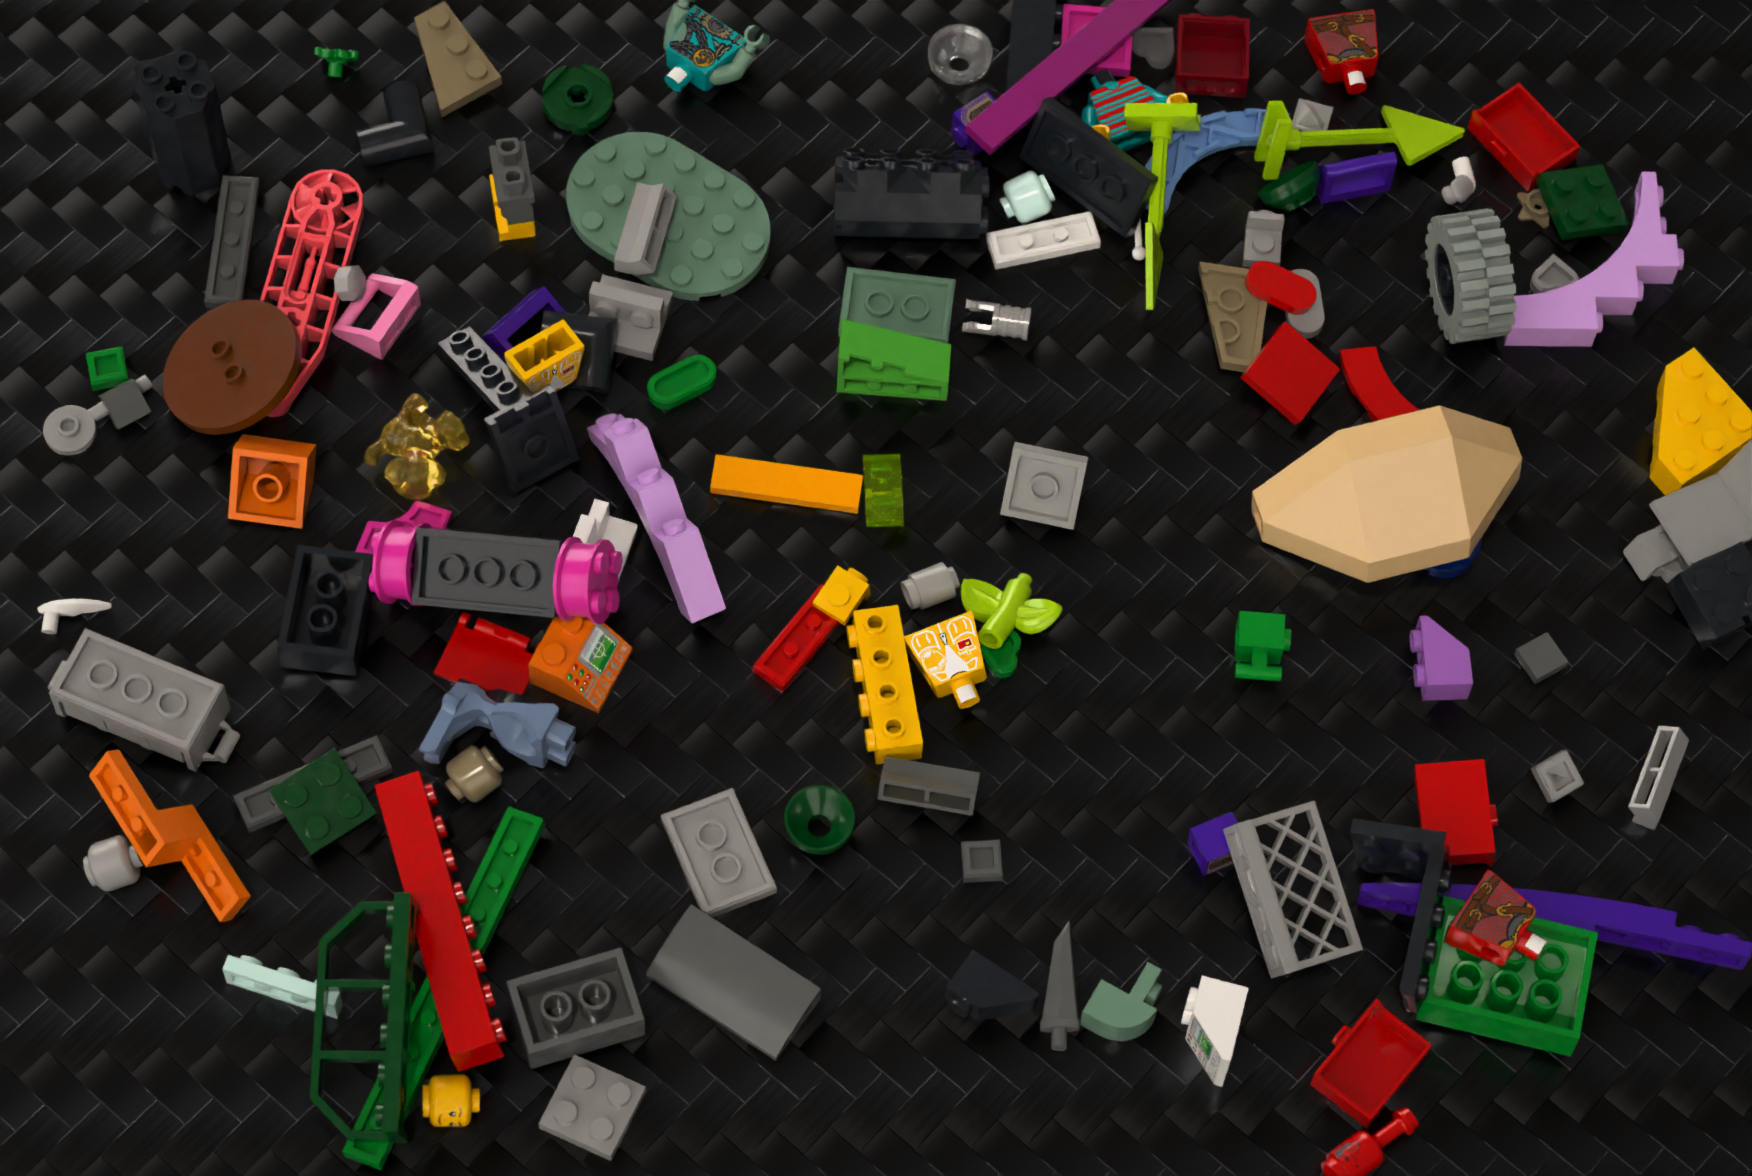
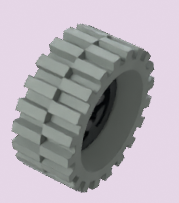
(1470, 275)

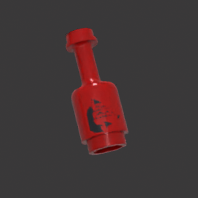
(1363, 1151)

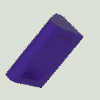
(1356, 177)
(537, 300)

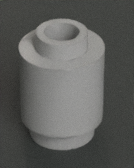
(930, 586)

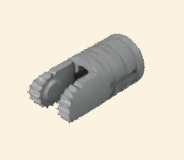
(1005, 320)

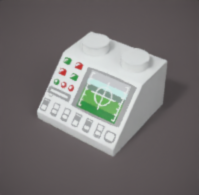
(1213, 1024)

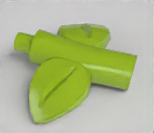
(1007, 609)

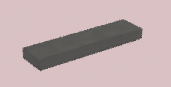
(232, 240)
(364, 760)

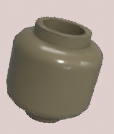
(474, 773)

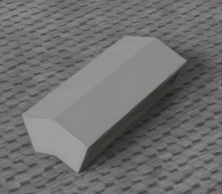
(644, 229)
(1662, 778)

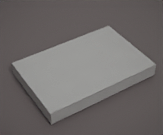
(718, 853)

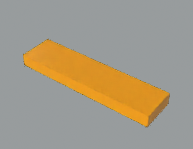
(786, 484)

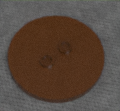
(232, 367)

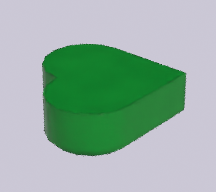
(1002, 661)

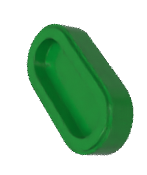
(681, 382)

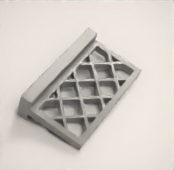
(1261, 890)

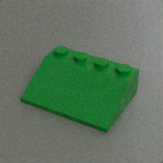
(1517, 1003)

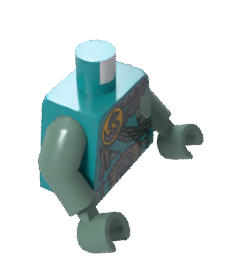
(705, 49)

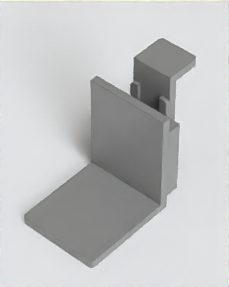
(1698, 519)

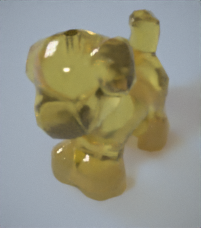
(418, 442)

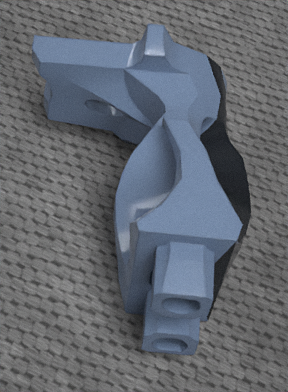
(518, 722)

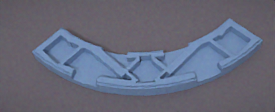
(1217, 133)

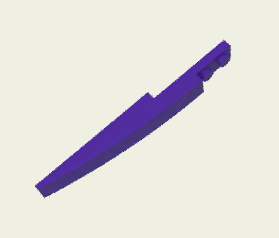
(1614, 921)

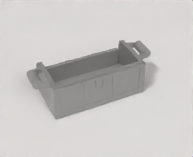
(143, 700)

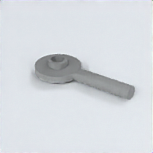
(73, 428)

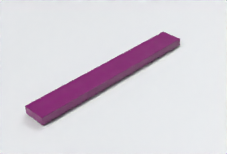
(1060, 71)

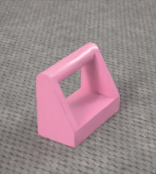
(391, 322)

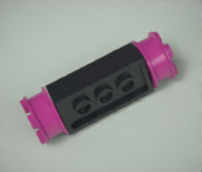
(495, 572)

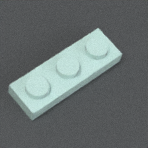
(278, 984)

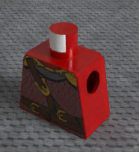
(1344, 47)
(1495, 923)

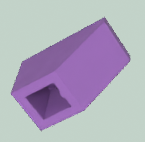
(1442, 664)

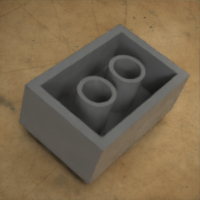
(576, 1008)

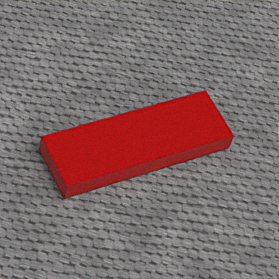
(795, 645)

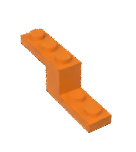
(169, 835)

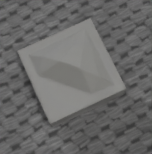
(1311, 116)
(1557, 776)

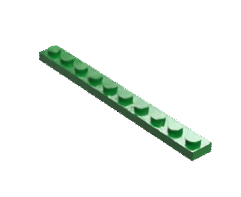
(486, 905)

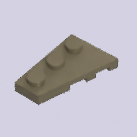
(454, 59)
(1234, 315)

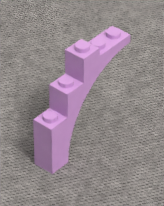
(1576, 311)
(656, 499)

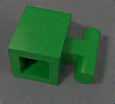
(1261, 641)

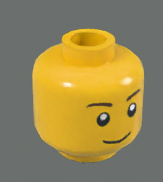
(450, 1100)

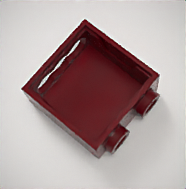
(1212, 55)

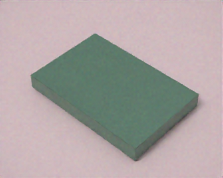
(899, 302)

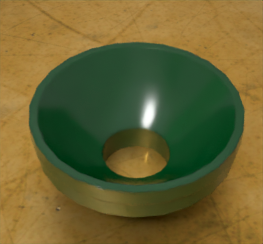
(1292, 188)
(819, 803)

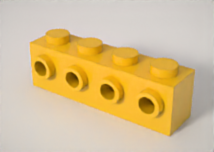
(886, 684)

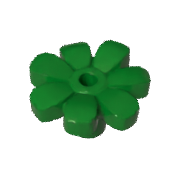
(336, 59)

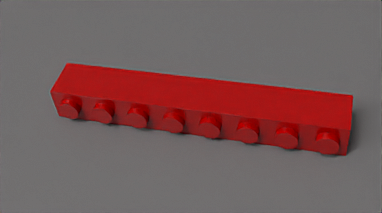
(440, 926)

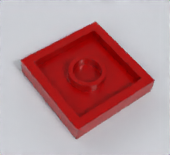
(1290, 373)

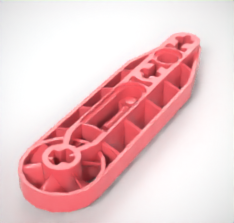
(318, 230)

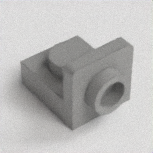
(1262, 237)

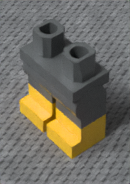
(512, 189)

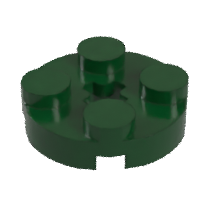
(578, 116)

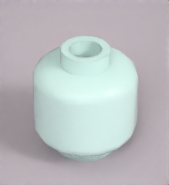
(1027, 197)

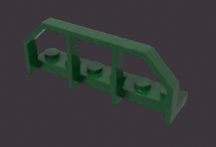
(393, 1034)

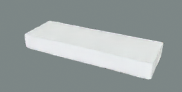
(1043, 240)

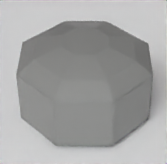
(350, 283)

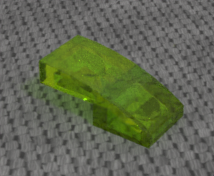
(883, 490)

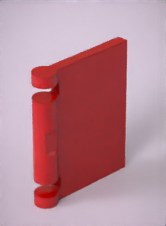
(487, 656)

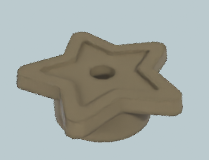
(1529, 212)

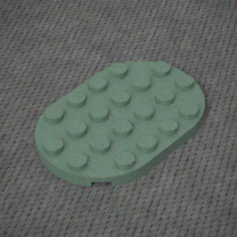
(716, 225)

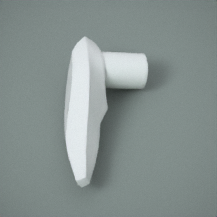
(67, 607)

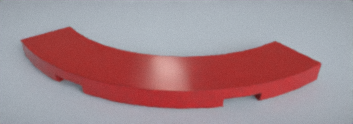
(1372, 385)

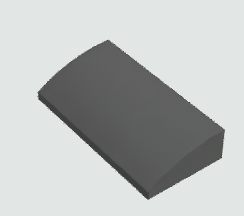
(734, 982)

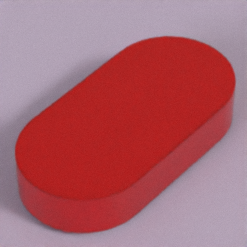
(1280, 287)

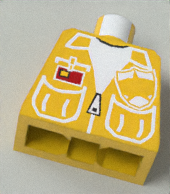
(547, 358)
(950, 658)

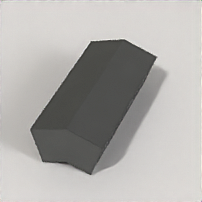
(928, 785)

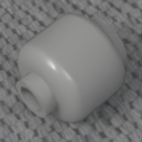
(112, 863)

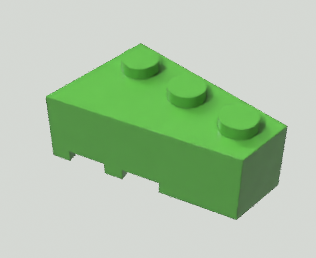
(891, 363)

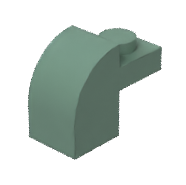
(1123, 1015)

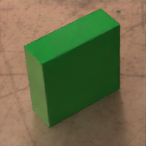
(107, 368)

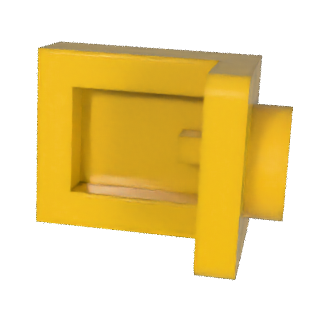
(842, 594)

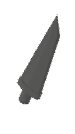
(1060, 1004)

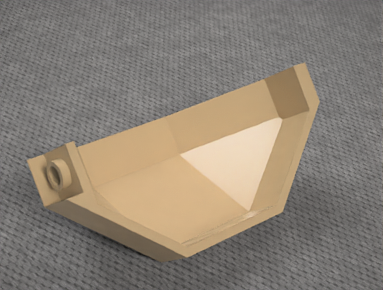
(1391, 493)

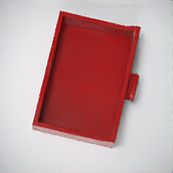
(1523, 136)
(1456, 801)
(1370, 1063)

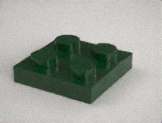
(1582, 202)
(322, 802)

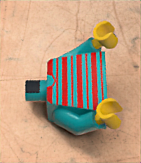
(1107, 107)

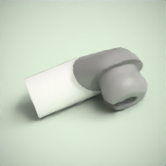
(1462, 185)

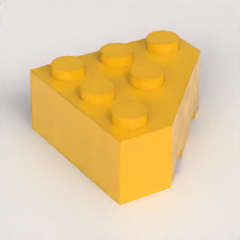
(1696, 424)

